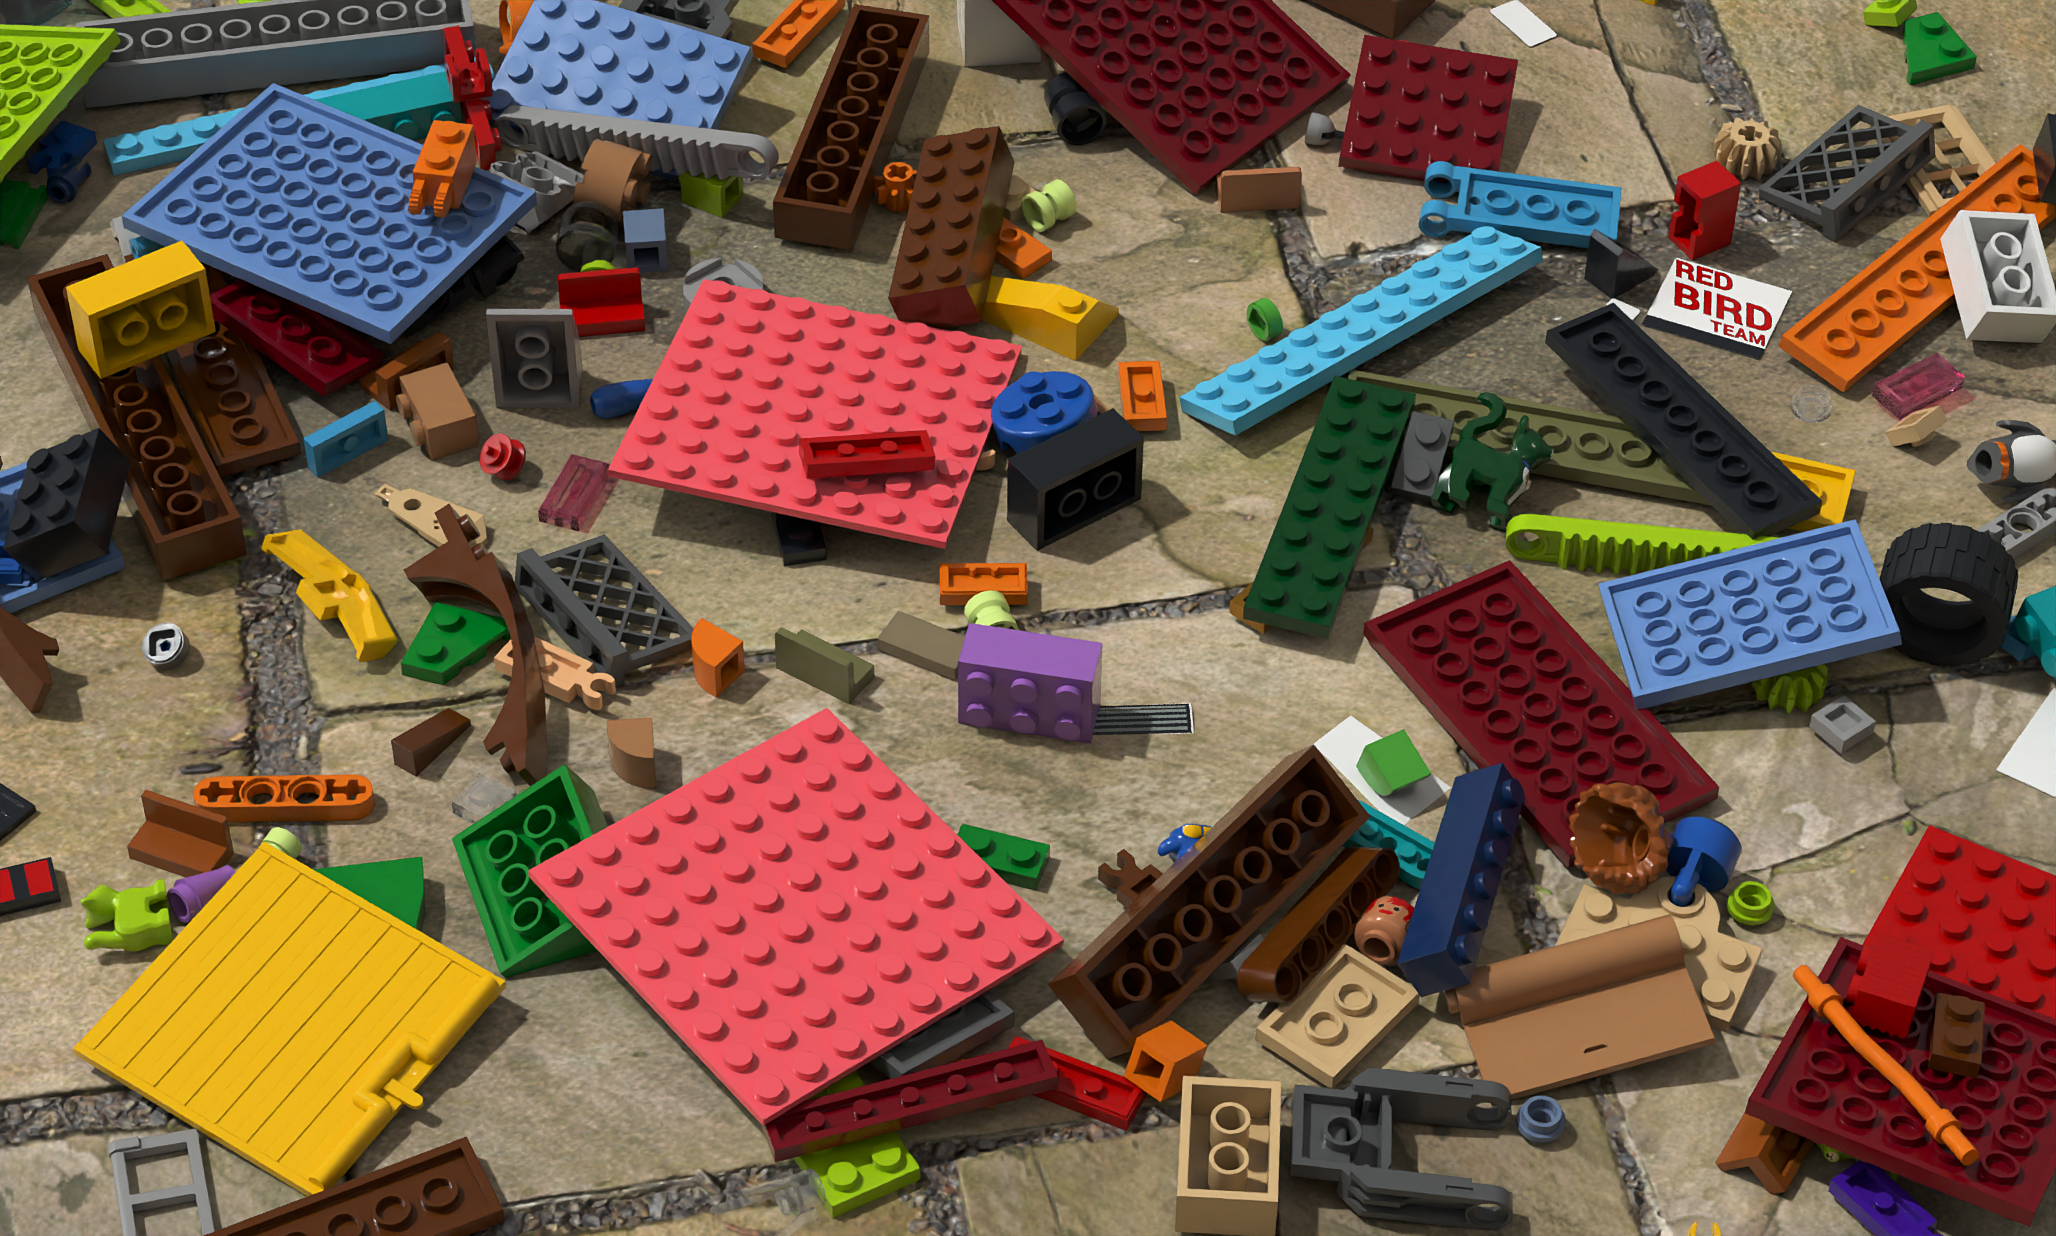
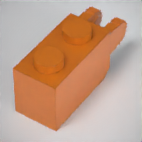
(443, 168)

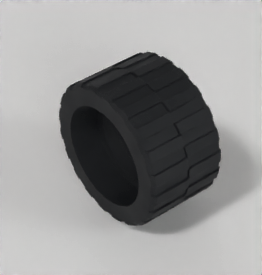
(1956, 561)

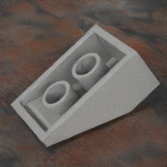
(535, 358)

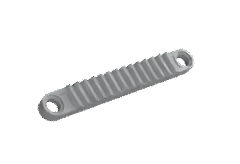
(670, 144)

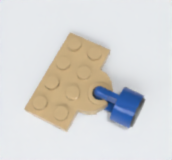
(1698, 863)

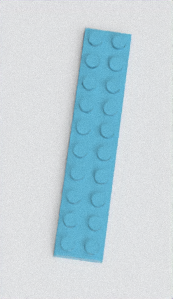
(1359, 330)

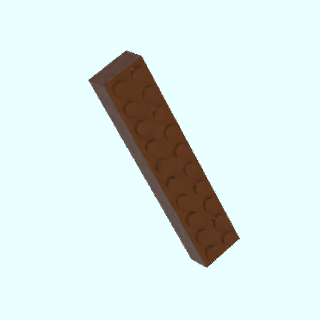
(171, 478)

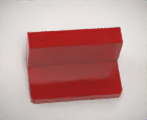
(603, 300)

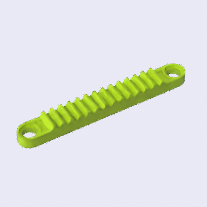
(1615, 543)

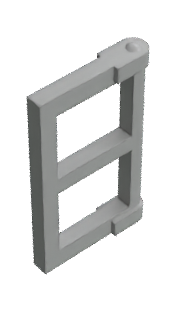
(141, 1147)

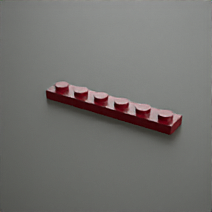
(911, 1100)

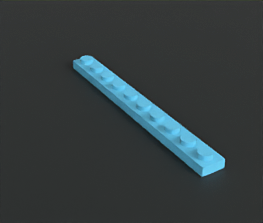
(180, 140)

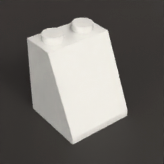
(991, 36)

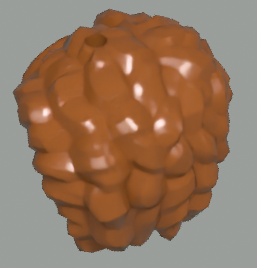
(1620, 837)

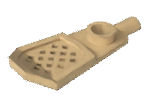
(424, 517)

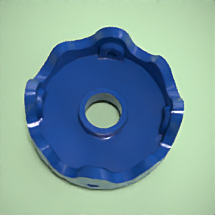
(1040, 408)

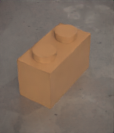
(437, 411)

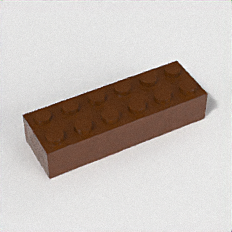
(952, 229)

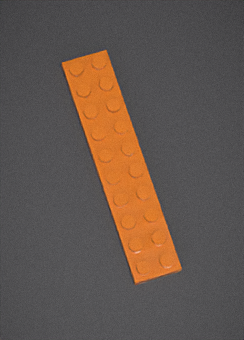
(1907, 282)

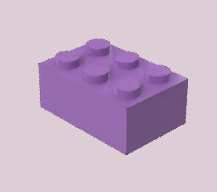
(1029, 682)

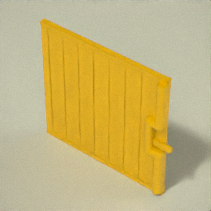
(290, 1020)

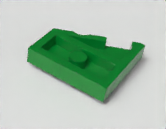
(1934, 49)
(451, 641)

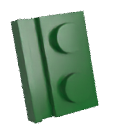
(19, 210)

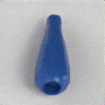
(618, 398)

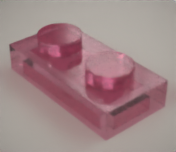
(1918, 386)

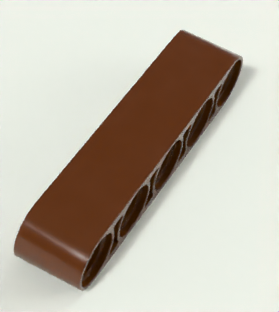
(1317, 925)

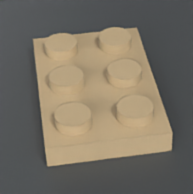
(1338, 1016)

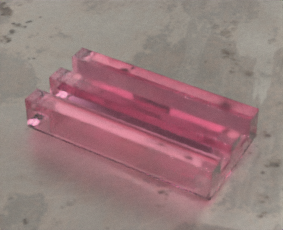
(565, 513)

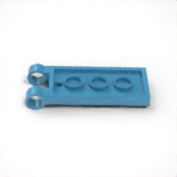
(1519, 205)

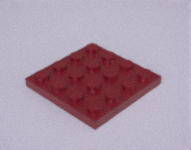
(1426, 107)

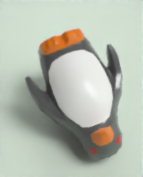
(2015, 460)

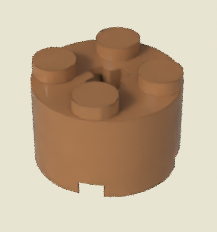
(614, 177)

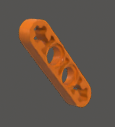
(285, 790)

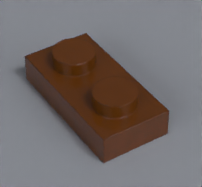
(1956, 1035)

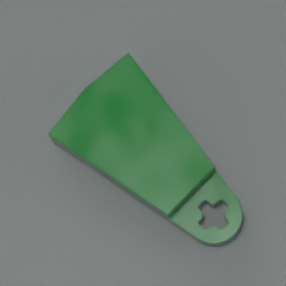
(390, 885)

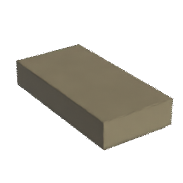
(922, 644)

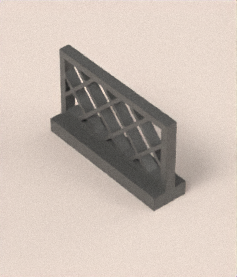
(1870, 181)
(577, 619)

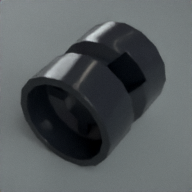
(1073, 111)

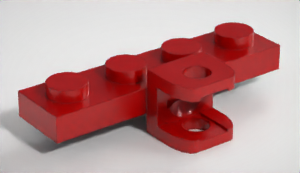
(468, 84)

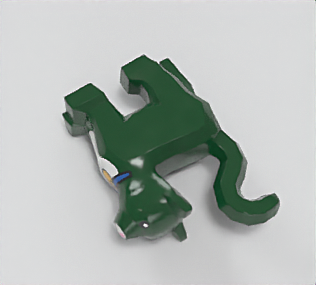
(1489, 470)

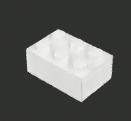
(2000, 276)

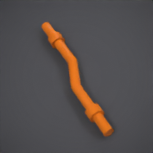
(1939, 1122)

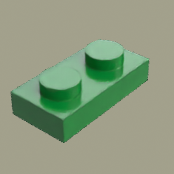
(1011, 857)

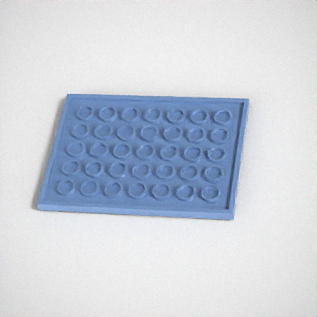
(323, 214)

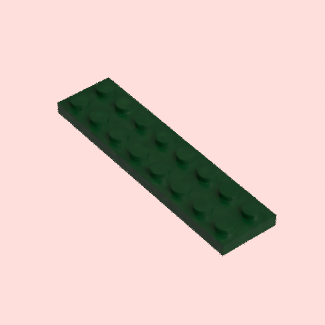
(1330, 507)

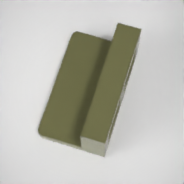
(822, 664)

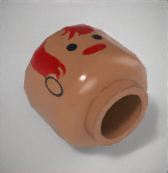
(1383, 929)

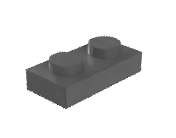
(1422, 456)

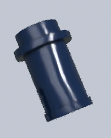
(64, 185)

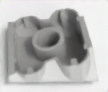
(550, 180)

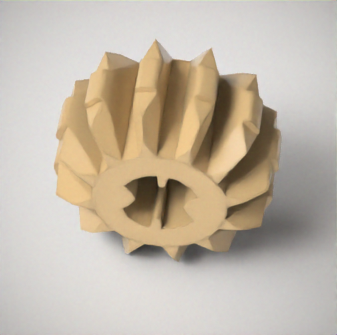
(1748, 148)

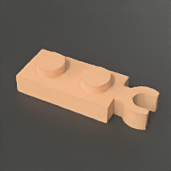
(563, 674)

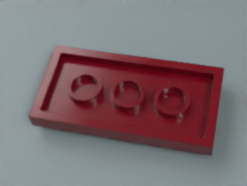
(295, 337)

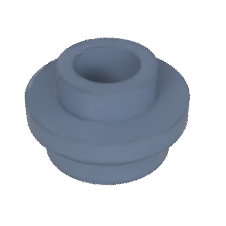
(1544, 1110)

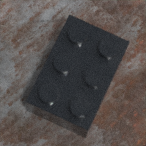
(1074, 479)
(67, 504)

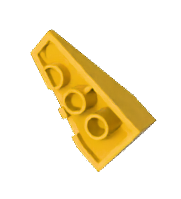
(1047, 314)

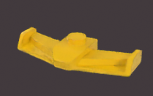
(335, 591)

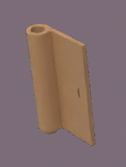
(1582, 1008)

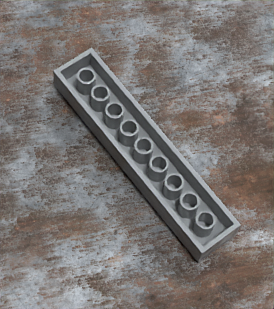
(270, 44)

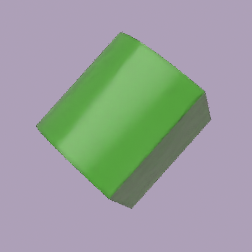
(1392, 764)

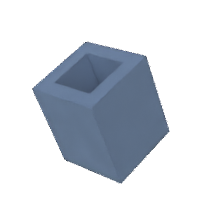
(645, 240)

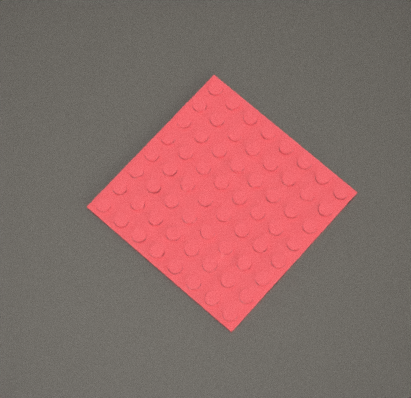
(774, 368)
(795, 913)

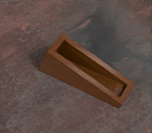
(427, 740)

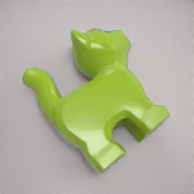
(138, 913)

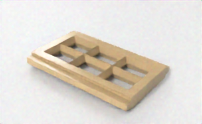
(1962, 138)

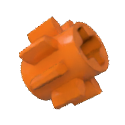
(895, 186)

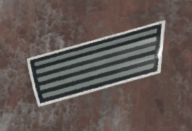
(1144, 719)

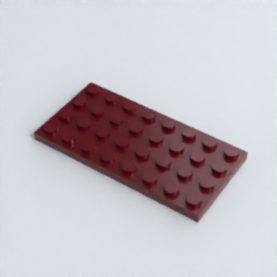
(1533, 696)

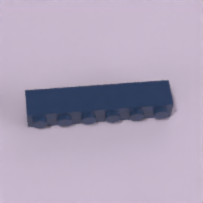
(1461, 880)

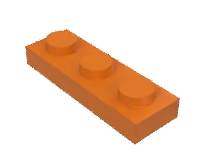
(795, 30)

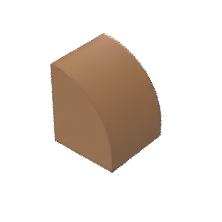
(632, 750)

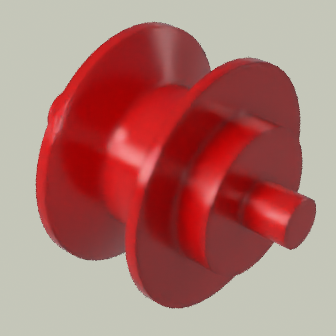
(502, 456)

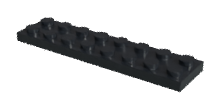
(1683, 422)

